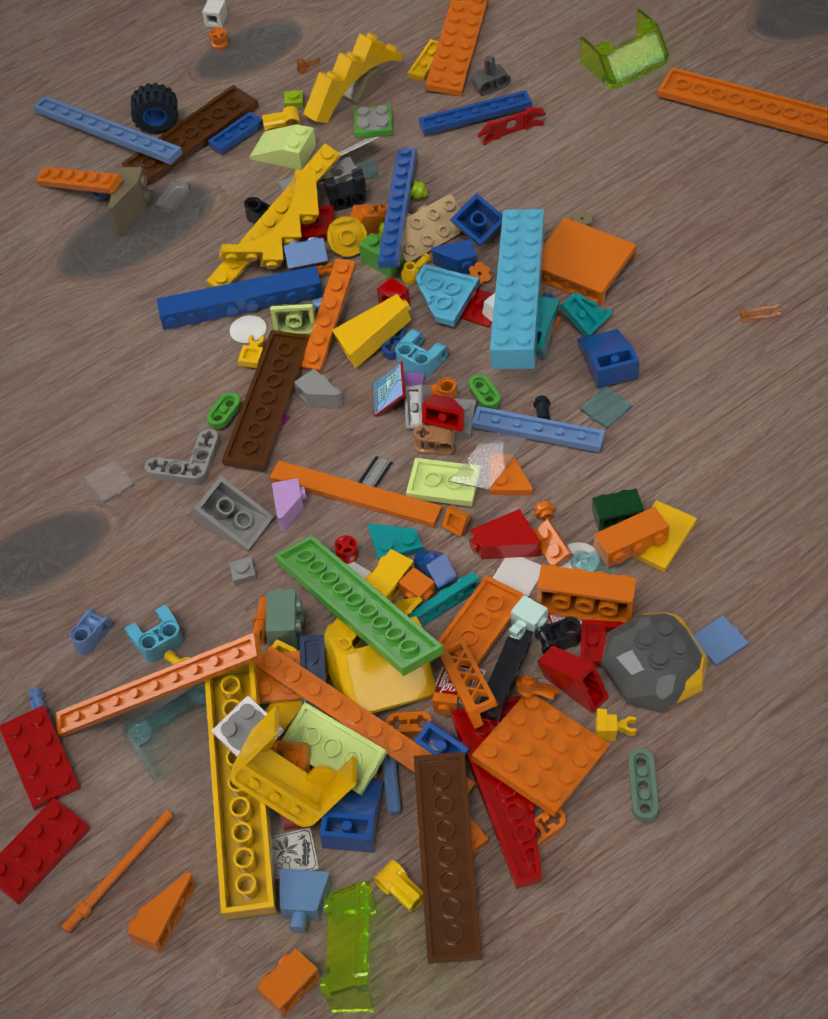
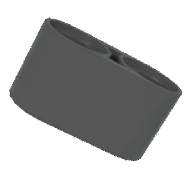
(491, 78)

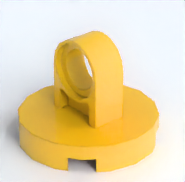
(346, 235)

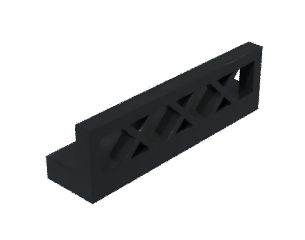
(506, 672)

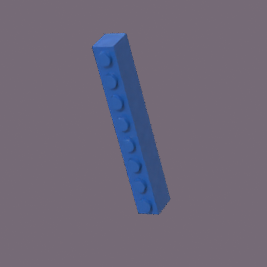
(239, 297)

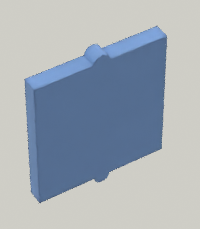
(720, 640)

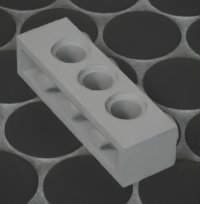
(340, 171)

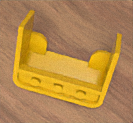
(284, 786)

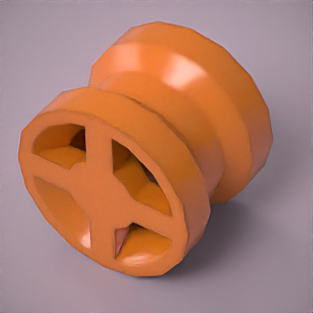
(218, 38)

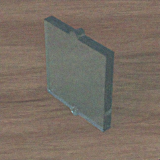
(606, 407)

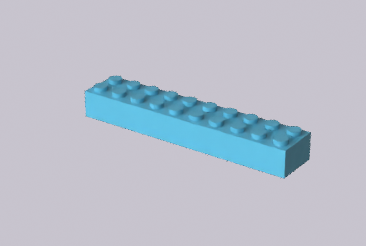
(518, 290)

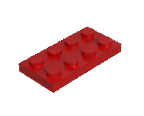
(39, 757)
(39, 849)

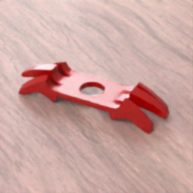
(523, 120)

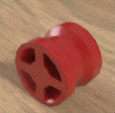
(344, 544)

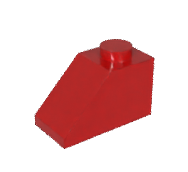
(443, 413)

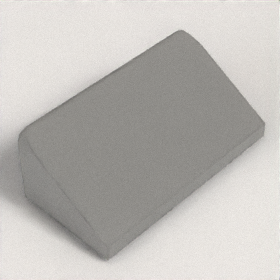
(413, 404)

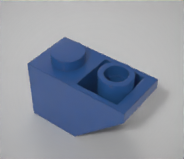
(435, 566)

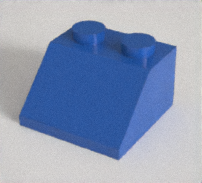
(478, 220)

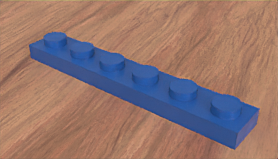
(475, 112)

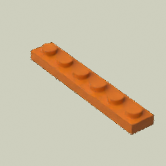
(79, 180)
(328, 315)

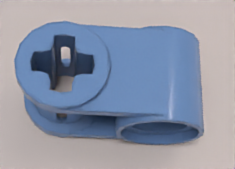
(89, 631)

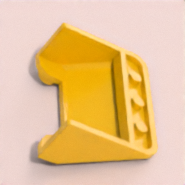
(371, 679)

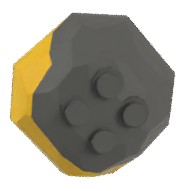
(654, 661)

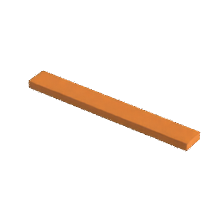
(359, 494)

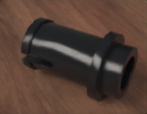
(542, 407)

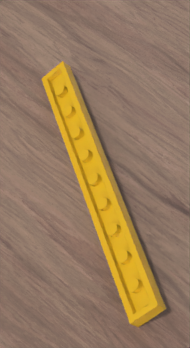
(230, 271)

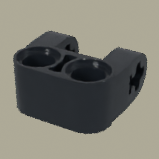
(347, 193)

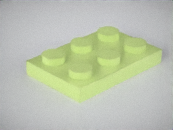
(432, 483)

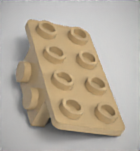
(430, 227)

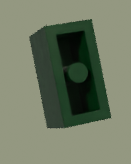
(615, 507)

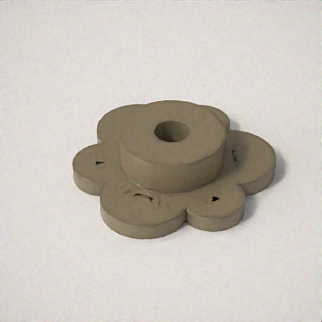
(582, 217)

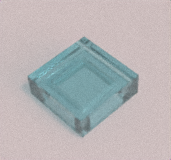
(369, 169)

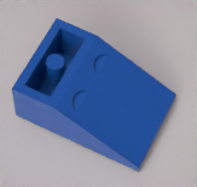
(609, 357)
(353, 820)

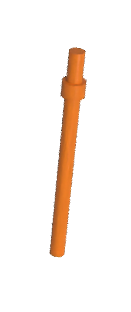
(83, 909)

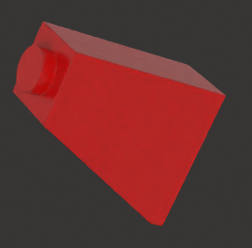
(505, 538)
(574, 677)

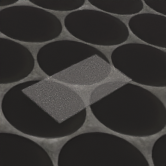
(488, 460)

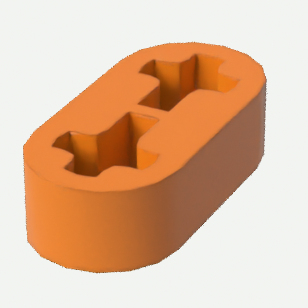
(408, 722)

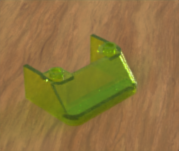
(630, 60)
(348, 948)

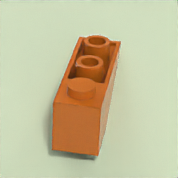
(370, 216)

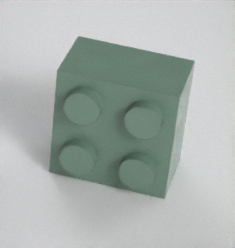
(284, 617)

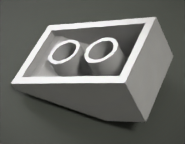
(231, 514)

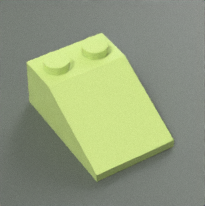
(286, 146)

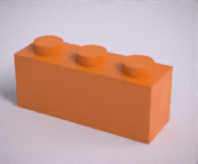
(631, 537)

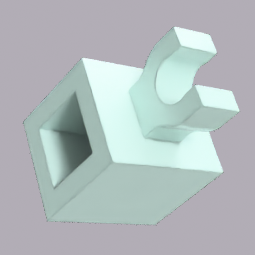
(527, 616)

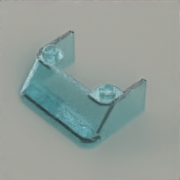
(141, 728)

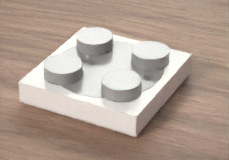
(238, 723)

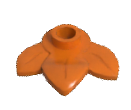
(528, 687)

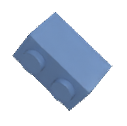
(305, 253)

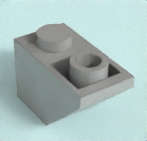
(317, 391)

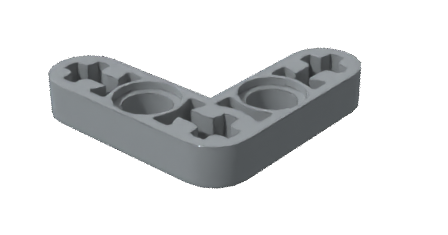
(193, 465)

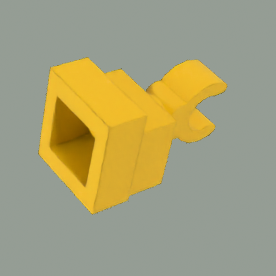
(607, 725)

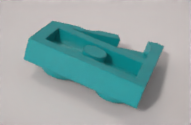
(584, 313)
(400, 539)

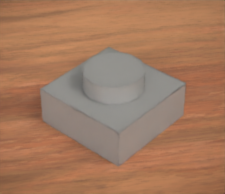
(242, 571)

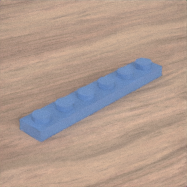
(538, 429)

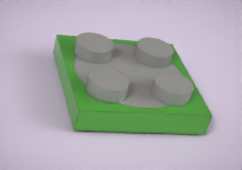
(373, 121)

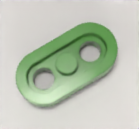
(487, 395)
(220, 413)

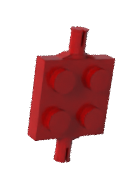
(320, 226)

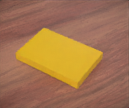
(679, 529)

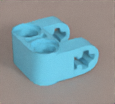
(417, 359)
(157, 636)

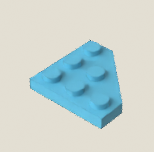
(446, 292)

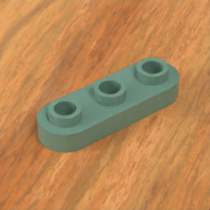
(643, 776)

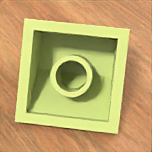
(294, 317)

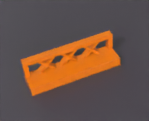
(460, 684)

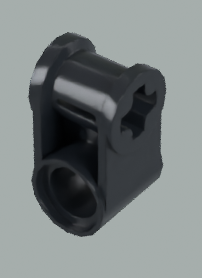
(255, 209)
(558, 635)

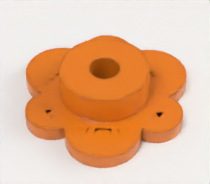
(483, 270)

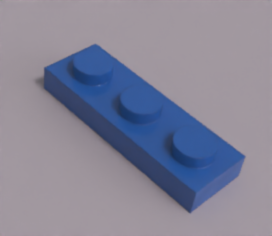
(235, 133)

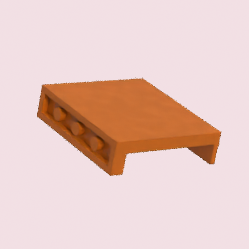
(584, 260)

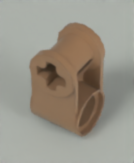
(436, 440)

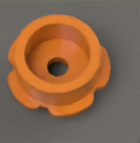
(544, 510)

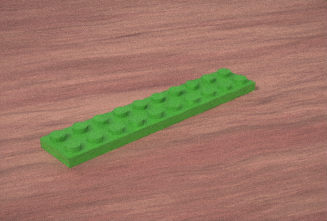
(359, 605)

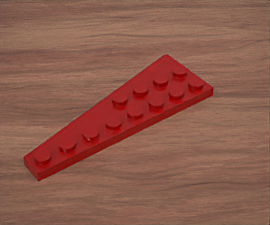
(507, 809)

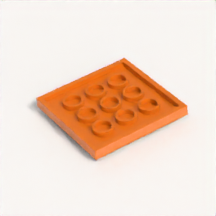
(540, 753)

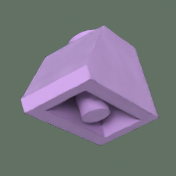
(288, 501)

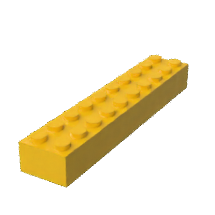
(239, 818)

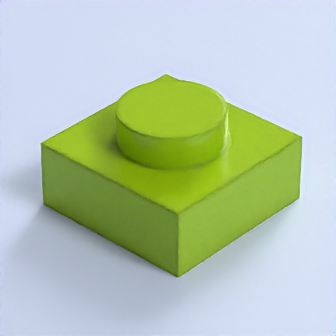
(294, 98)

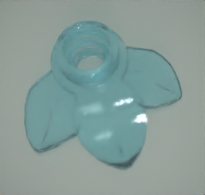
(592, 562)

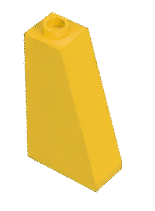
(371, 329)

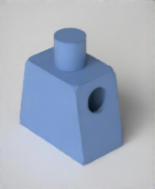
(303, 896)

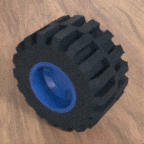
(154, 108)

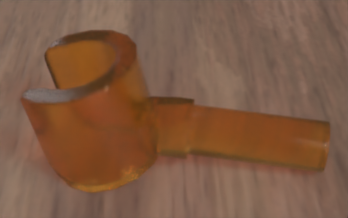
(303, 65)

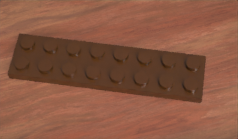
(196, 130)
(266, 401)
(446, 858)

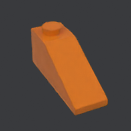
(158, 917)

